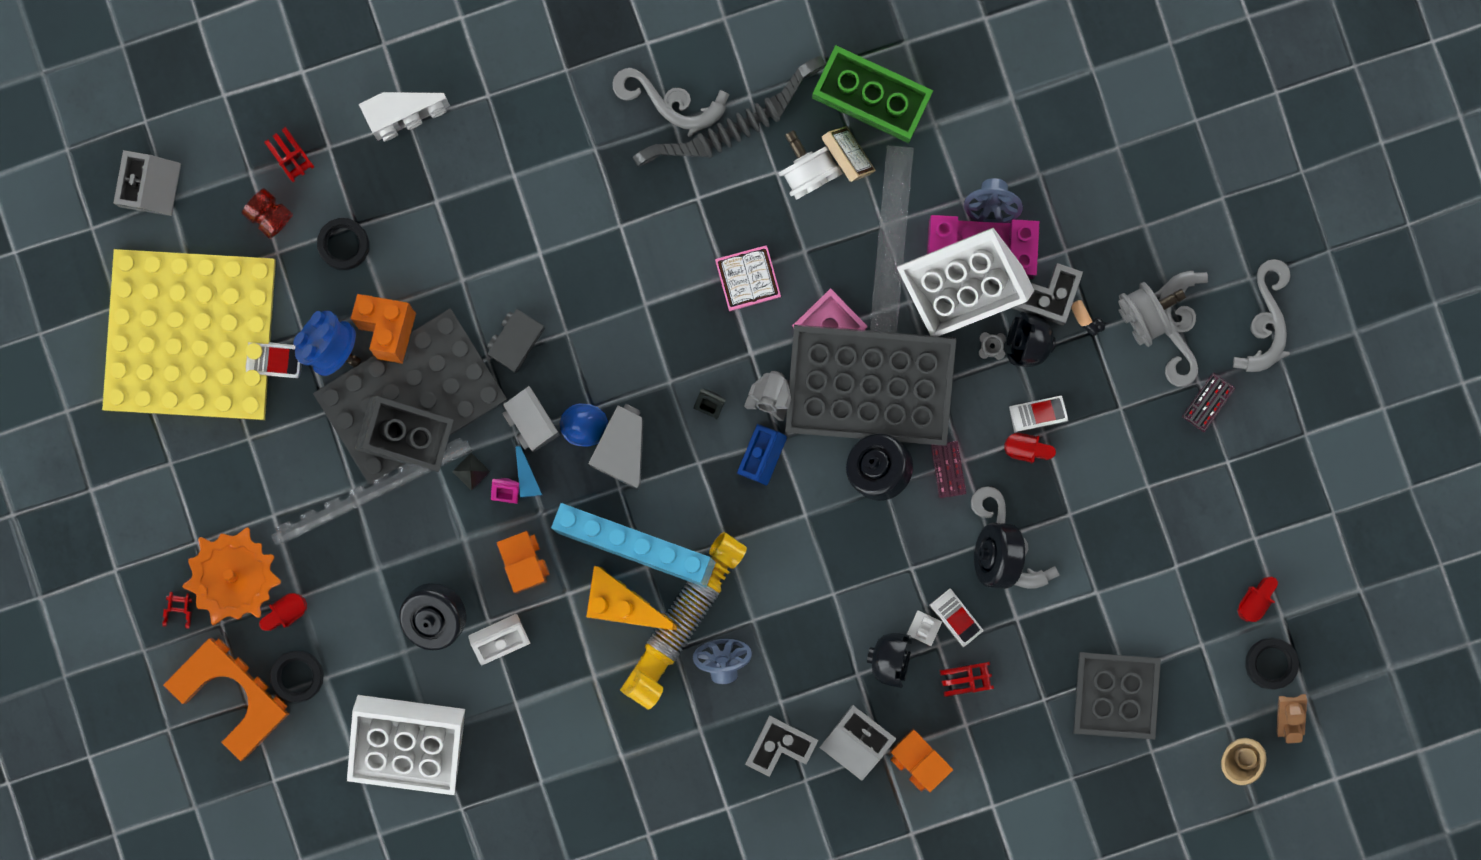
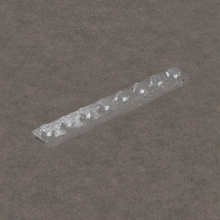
(891, 238)
(362, 496)

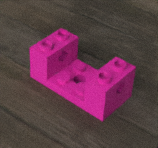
(1018, 235)

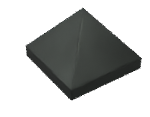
(709, 403)
(471, 471)

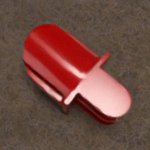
(290, 156)
(1026, 448)
(1257, 600)
(284, 612)
(985, 676)

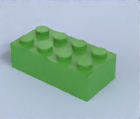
(872, 94)

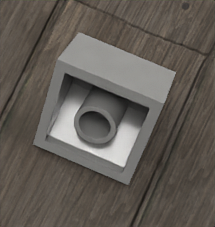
(530, 419)

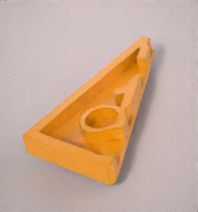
(615, 602)

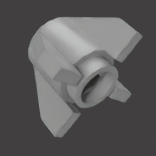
(770, 395)

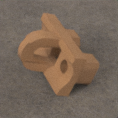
(1291, 718)

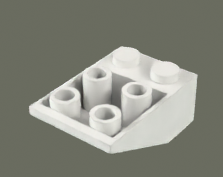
(396, 110)

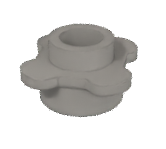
(998, 340)

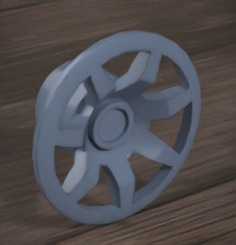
(993, 198)
(722, 664)

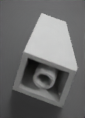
(621, 447)

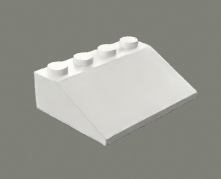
(965, 282)
(405, 744)

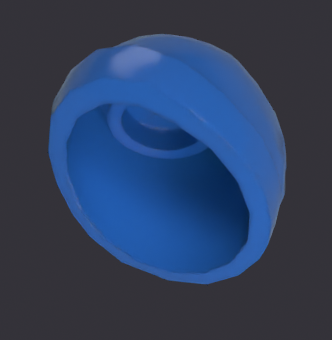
(583, 424)

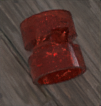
(265, 211)

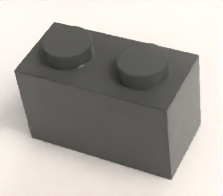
(515, 340)

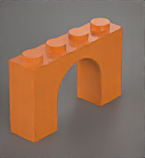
(263, 710)

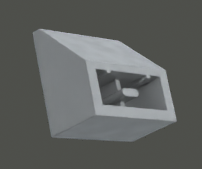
(147, 183)
(857, 742)

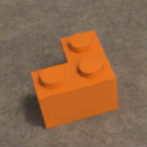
(389, 321)
(522, 561)
(921, 761)

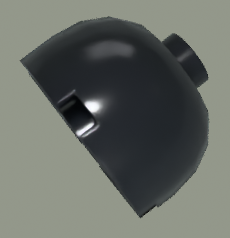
(1030, 340)
(890, 658)

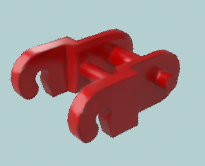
(171, 599)

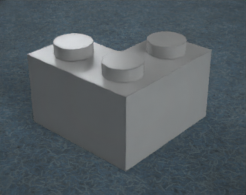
(1055, 300)
(777, 739)

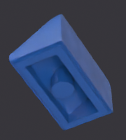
(762, 454)

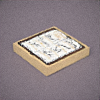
(848, 153)

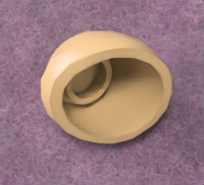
(1243, 761)

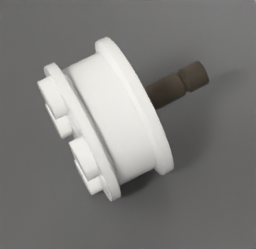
(810, 169)

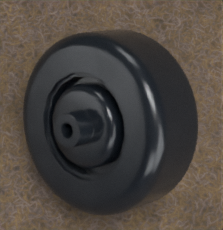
(879, 467)
(999, 555)
(432, 616)

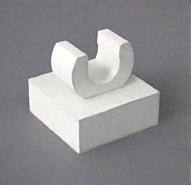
(924, 628)

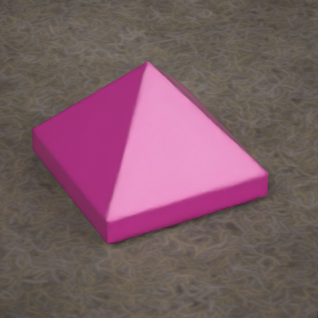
(505, 490)

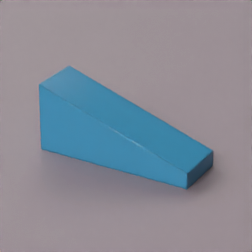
(527, 482)

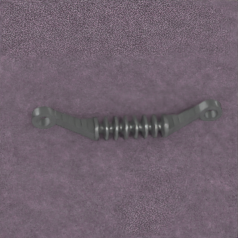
(703, 147)

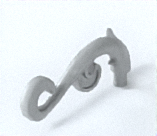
(664, 106)
(1188, 318)
(1276, 352)
(1027, 580)

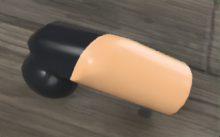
(1094, 326)

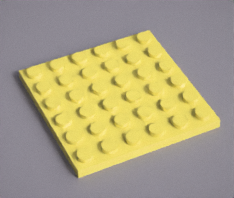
(185, 333)

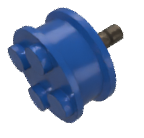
(326, 343)

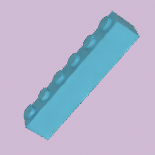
(633, 545)

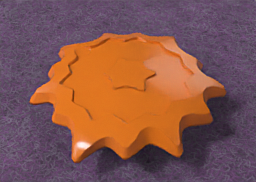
(231, 576)

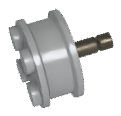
(1147, 313)

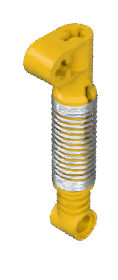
(664, 647)

